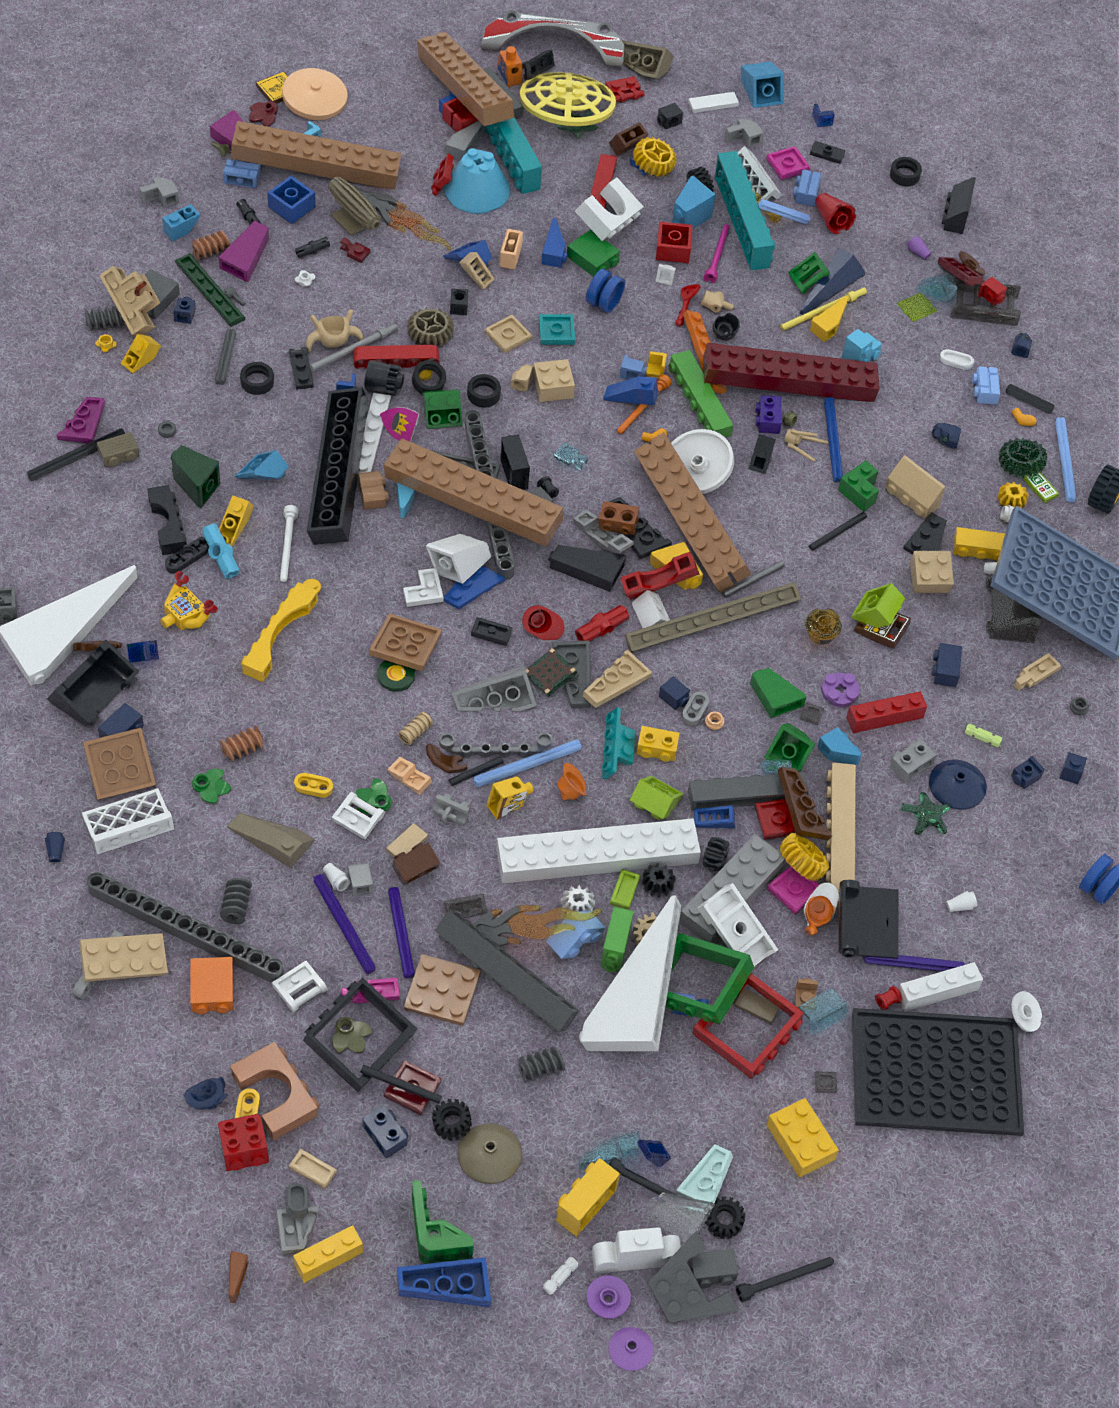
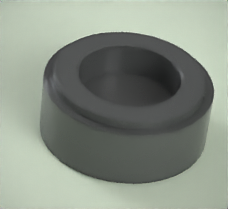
(167, 429)

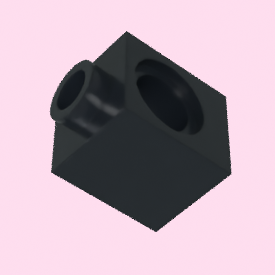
(670, 116)
(459, 301)

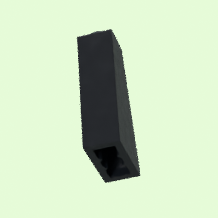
(588, 565)

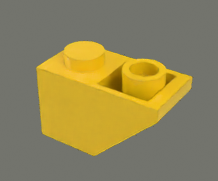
(140, 352)

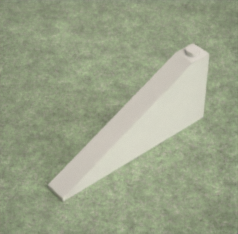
(47, 635)
(634, 1004)

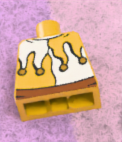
(508, 796)

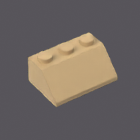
(915, 487)

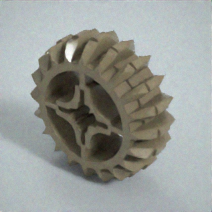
(430, 327)

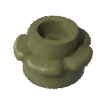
(790, 418)

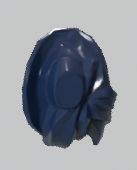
(206, 1093)

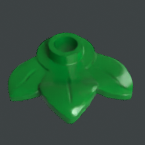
(214, 785)
(374, 795)

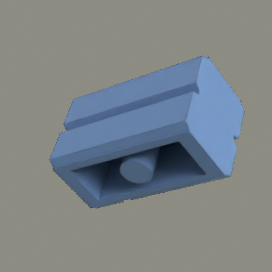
(241, 173)
(807, 187)

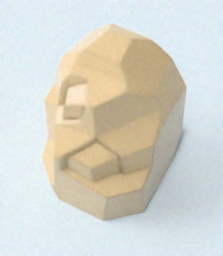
(522, 377)

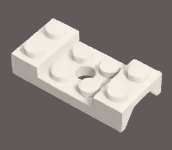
(725, 911)

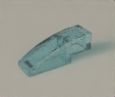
(618, 1147)

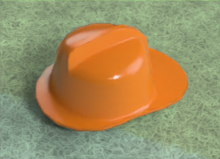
(571, 783)

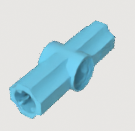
(220, 551)

